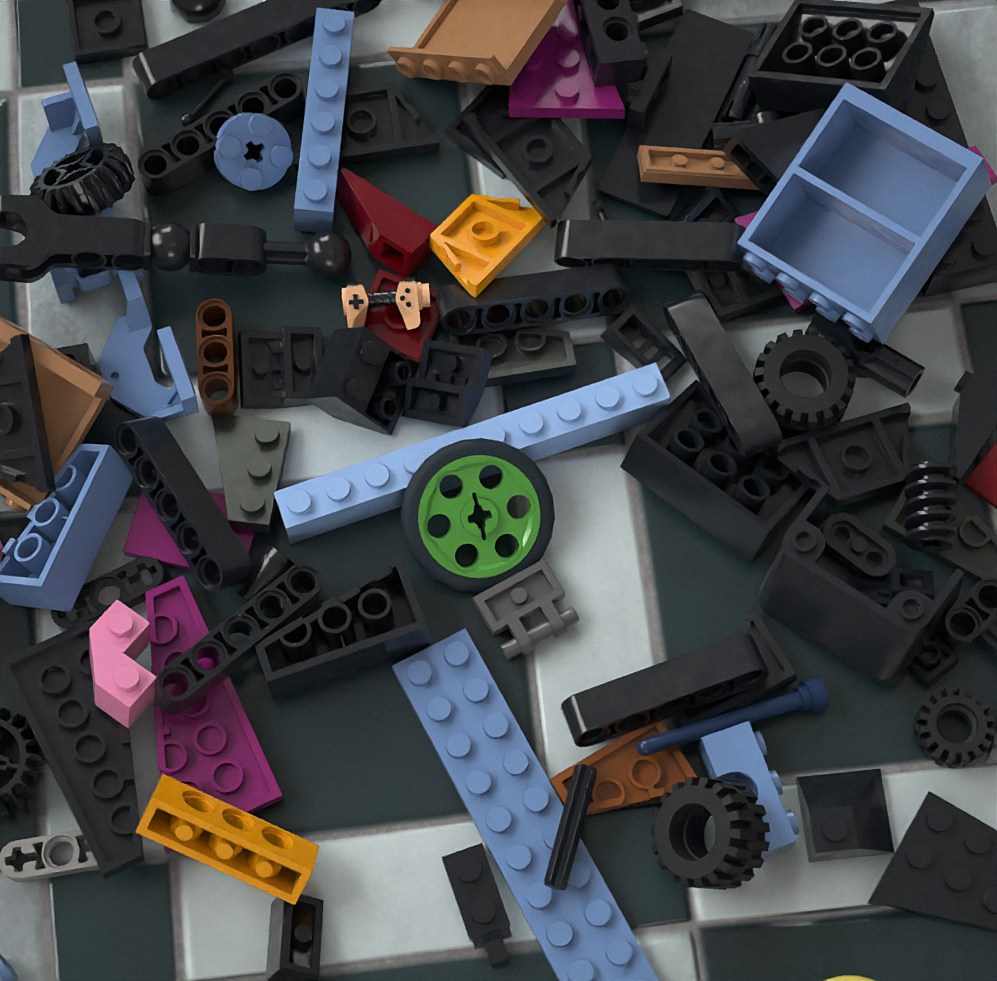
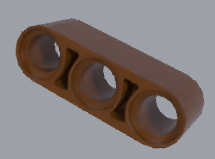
(216, 341)

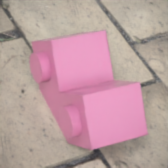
(119, 682)

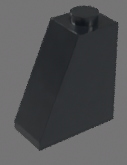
(770, 148)

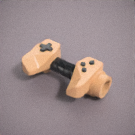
(409, 297)

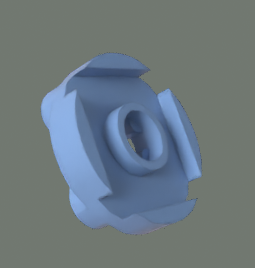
(231, 147)

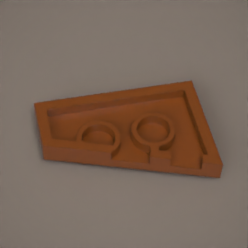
(625, 775)

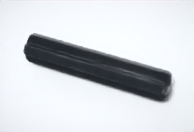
(570, 827)

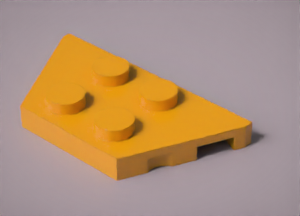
(484, 238)

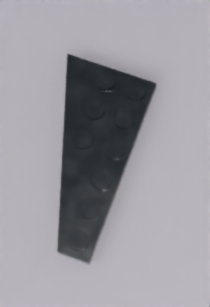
(80, 744)
(943, 867)

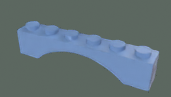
(323, 121)

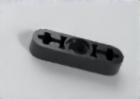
(113, 578)

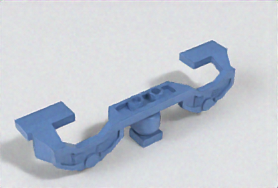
(124, 356)

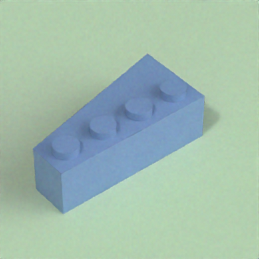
(65, 531)

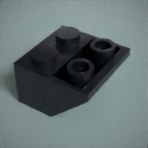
(362, 380)

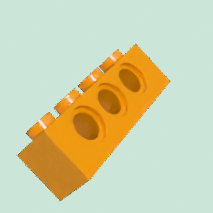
(228, 839)

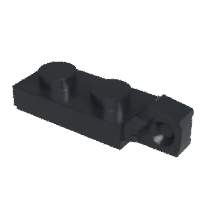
(479, 901)

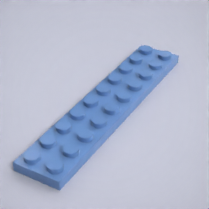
(517, 813)

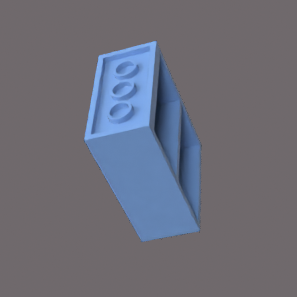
(864, 213)

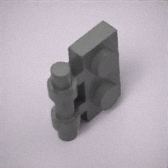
(519, 598)

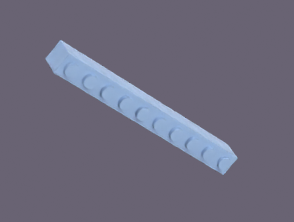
(534, 429)

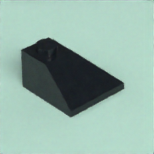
(844, 815)

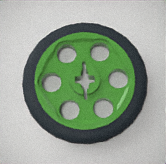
(424, 500)

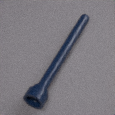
(808, 696)

